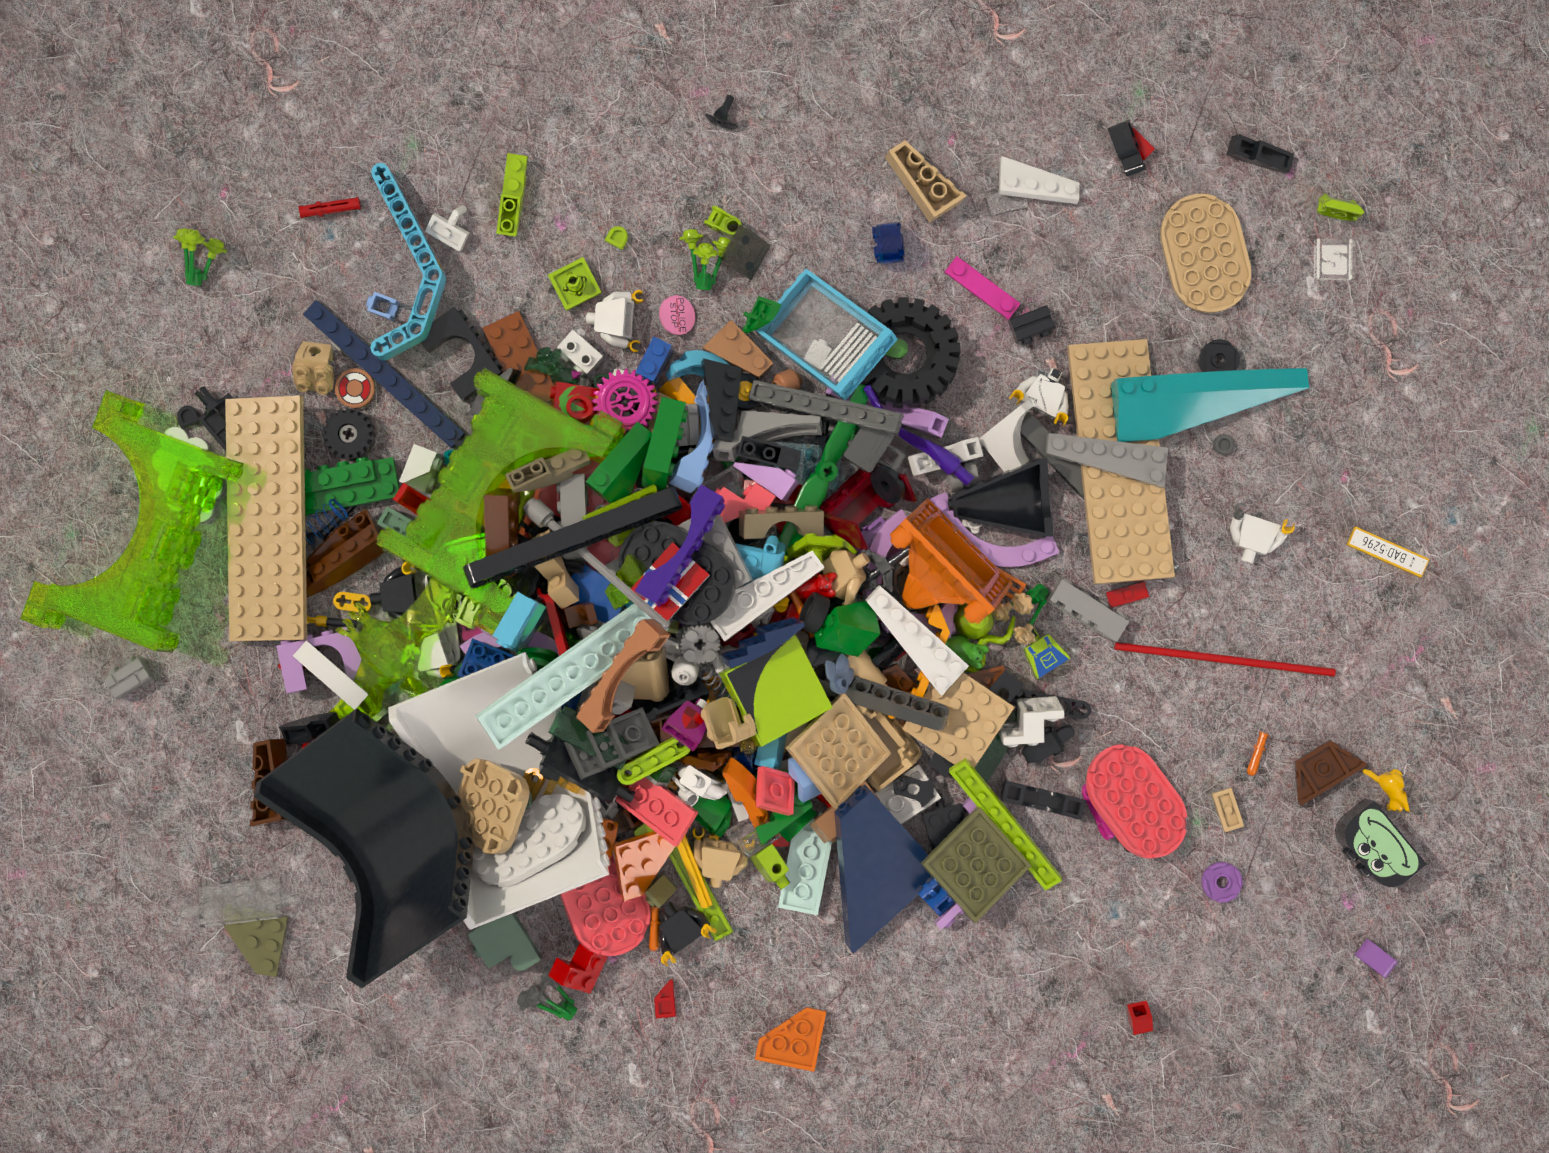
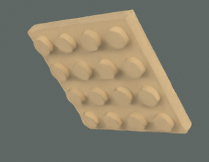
(971, 724)
(838, 750)

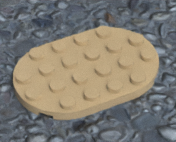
(1205, 253)

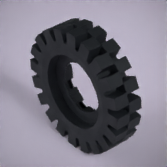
(941, 350)

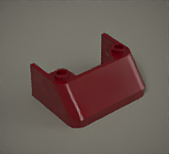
(853, 503)

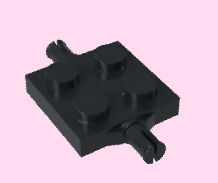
(942, 821)

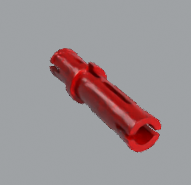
(320, 209)

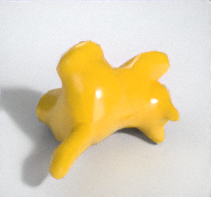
(1392, 784)

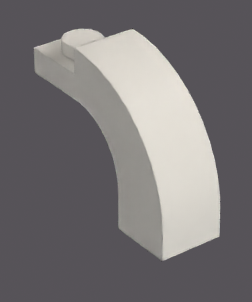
(965, 450)

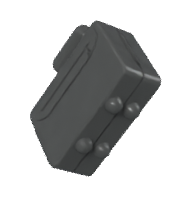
(869, 446)

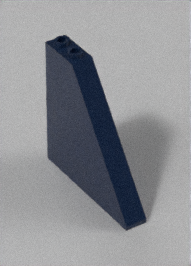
(876, 866)

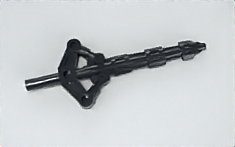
(884, 566)

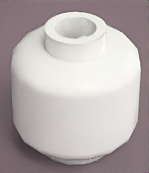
(684, 671)

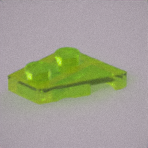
(629, 574)

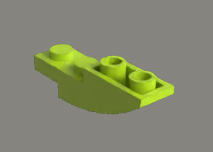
(512, 195)

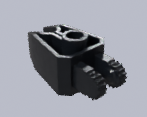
(1052, 745)

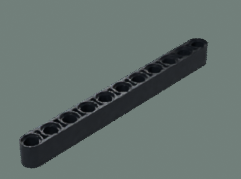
(572, 537)

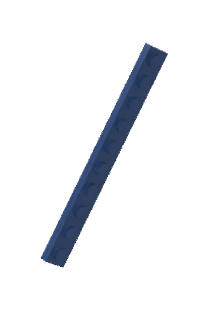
(383, 374)

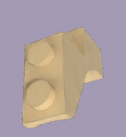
(560, 584)

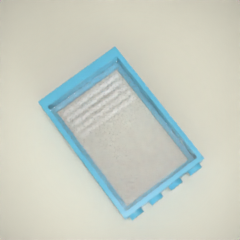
(827, 334)

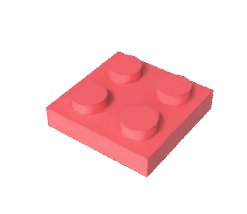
(775, 791)

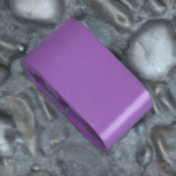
(1376, 958)

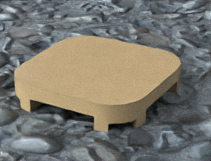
(493, 804)

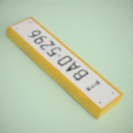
(1387, 552)

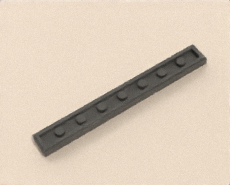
(826, 407)

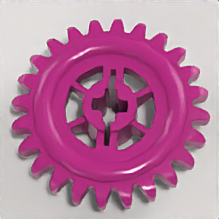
(644, 396)

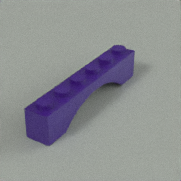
(658, 582)

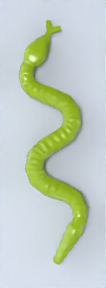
(993, 639)

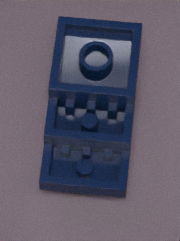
(767, 639)

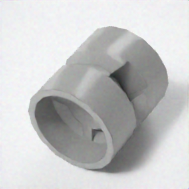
(956, 485)

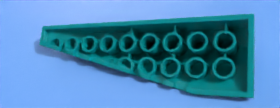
(1175, 402)

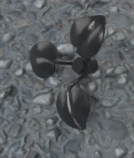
(818, 656)

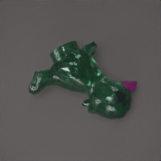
(550, 364)

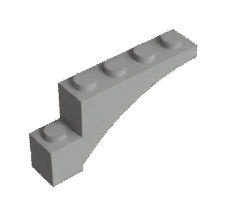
(767, 428)

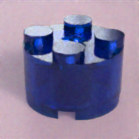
(889, 243)

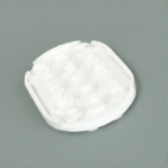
(544, 837)

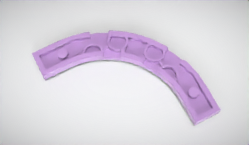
(1001, 555)

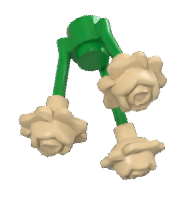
(1023, 604)

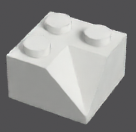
(421, 468)

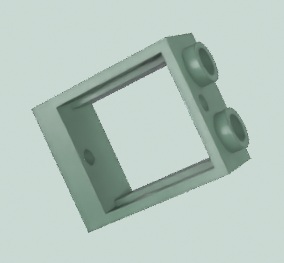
(394, 520)

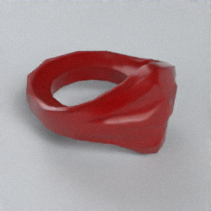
(581, 417)

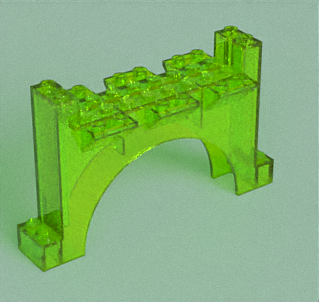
(505, 436)
(139, 590)

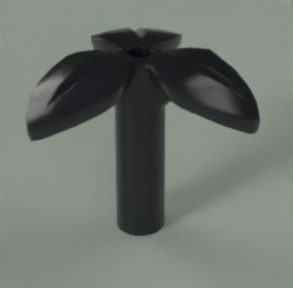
(721, 115)

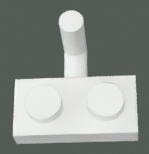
(447, 231)

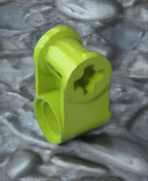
(720, 221)

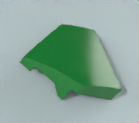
(761, 314)

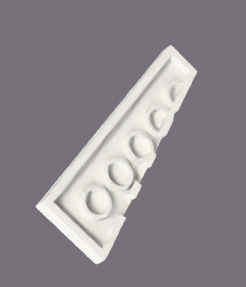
(927, 651)

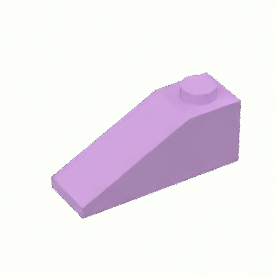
(775, 480)

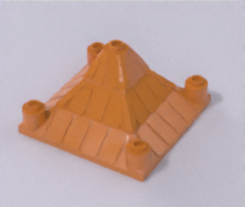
(946, 565)

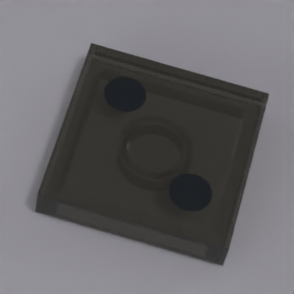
(745, 252)

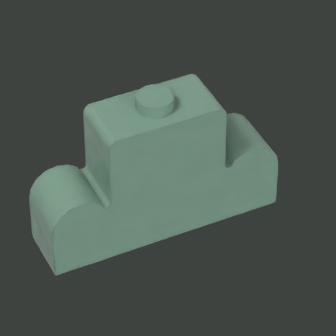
(503, 939)

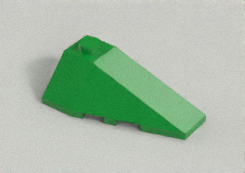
(620, 469)

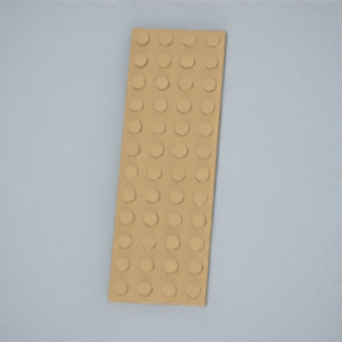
(1122, 515)
(266, 519)

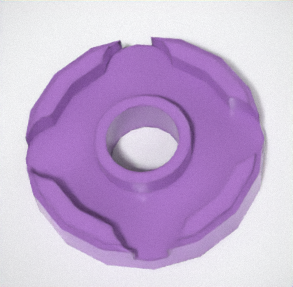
(1210, 877)

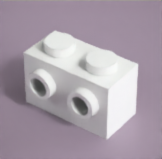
(580, 353)

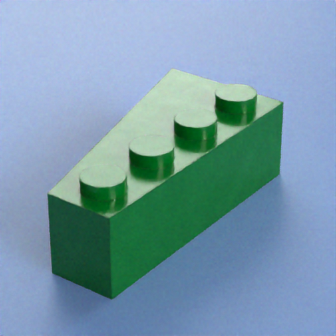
(663, 443)

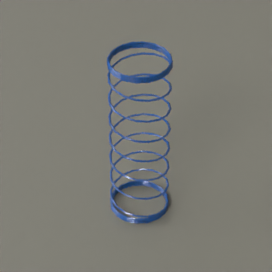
(334, 510)

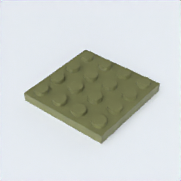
(976, 864)

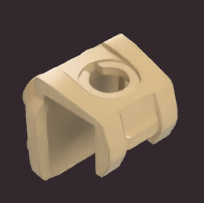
(313, 372)
(724, 723)

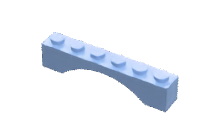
(689, 469)

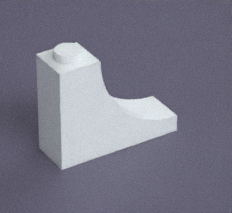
(1004, 439)

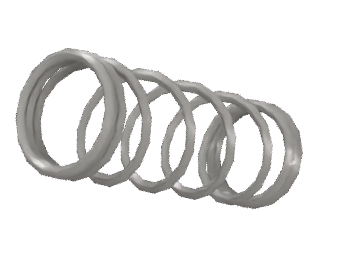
(710, 675)

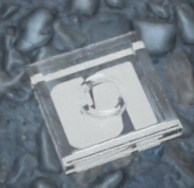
(1334, 259)

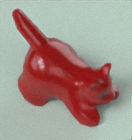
(819, 583)

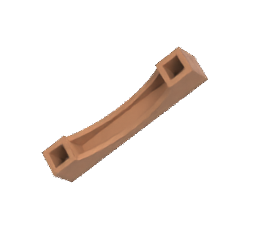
(597, 710)

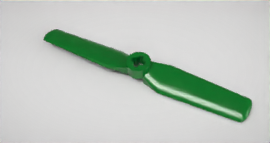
(816, 486)

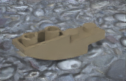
(547, 472)

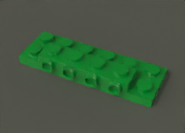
(350, 484)

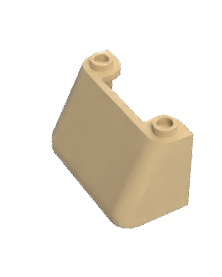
(649, 676)
(900, 743)

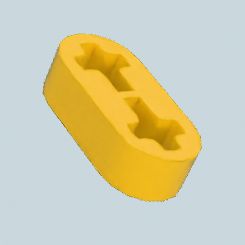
(353, 597)

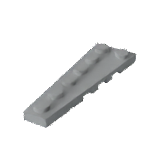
(1125, 459)

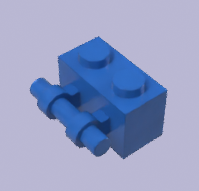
(936, 897)

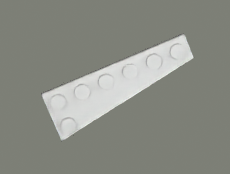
(765, 592)

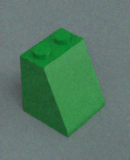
(848, 629)

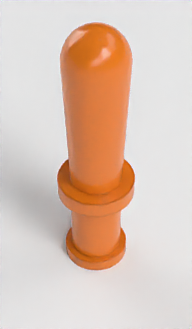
(1255, 759)
(654, 929)

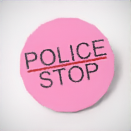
(677, 315)

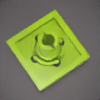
(563, 278)
(819, 545)

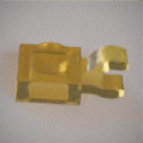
(748, 746)

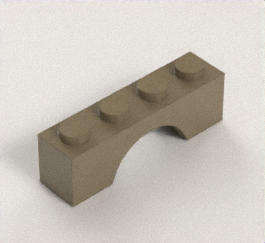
(756, 523)

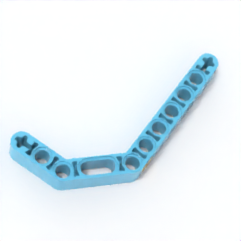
(428, 270)

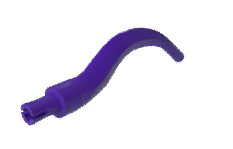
(943, 458)

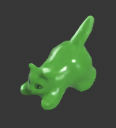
(968, 652)

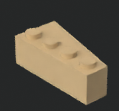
(925, 184)

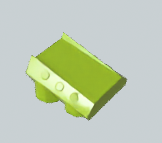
(1339, 208)

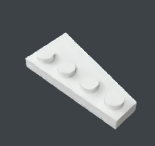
(1030, 182)

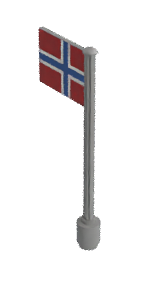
(690, 580)

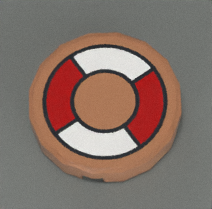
(355, 388)

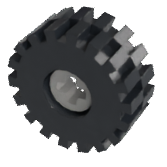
(355, 446)

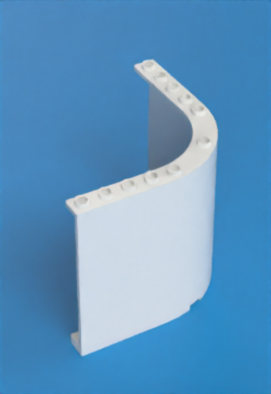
(446, 731)

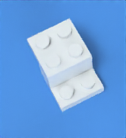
(1030, 721)

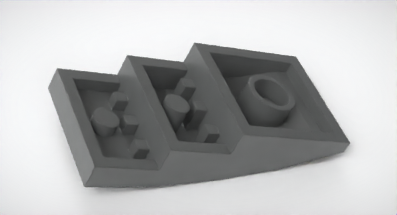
(635, 731)

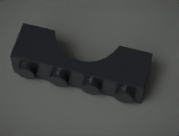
(1042, 799)

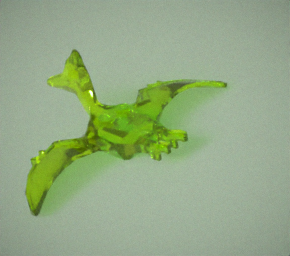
(394, 648)

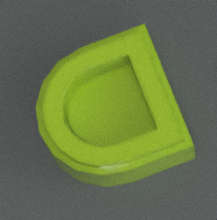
(617, 237)

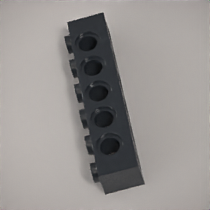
(1005, 680)

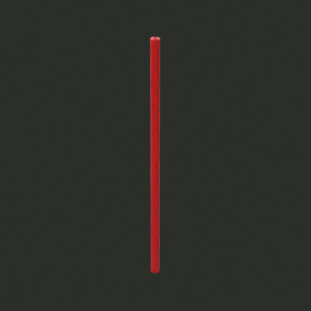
(1224, 659)

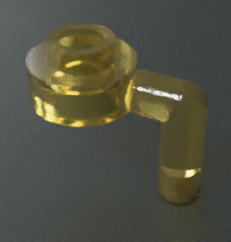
(563, 783)

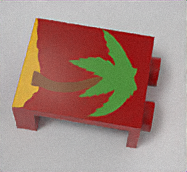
(563, 391)

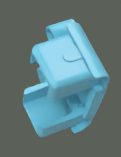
(763, 561)

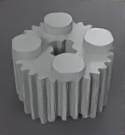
(698, 651)

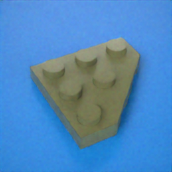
(261, 943)

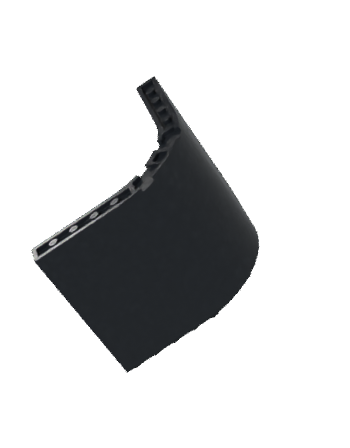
(391, 827)

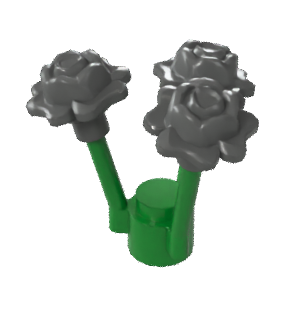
(537, 994)

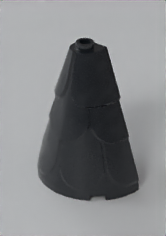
(1009, 500)

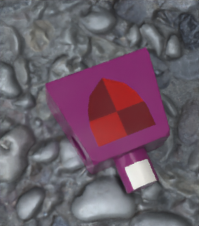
(687, 724)

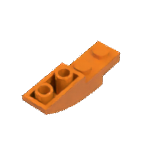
(744, 789)

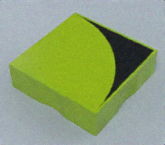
(777, 691)

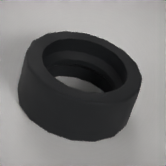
(814, 612)

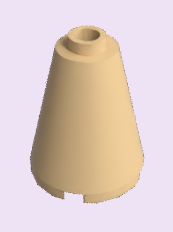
(865, 668)

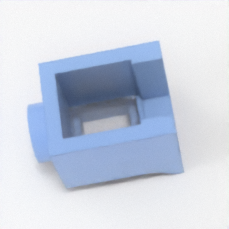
(382, 306)

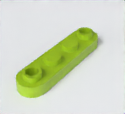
(651, 761)

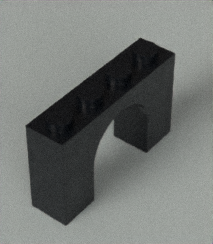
(452, 326)

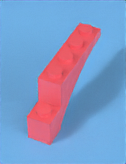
(754, 497)

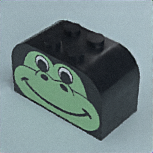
(1377, 845)

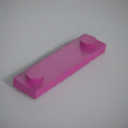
(982, 288)

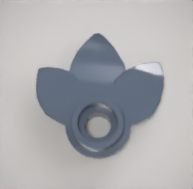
(839, 674)

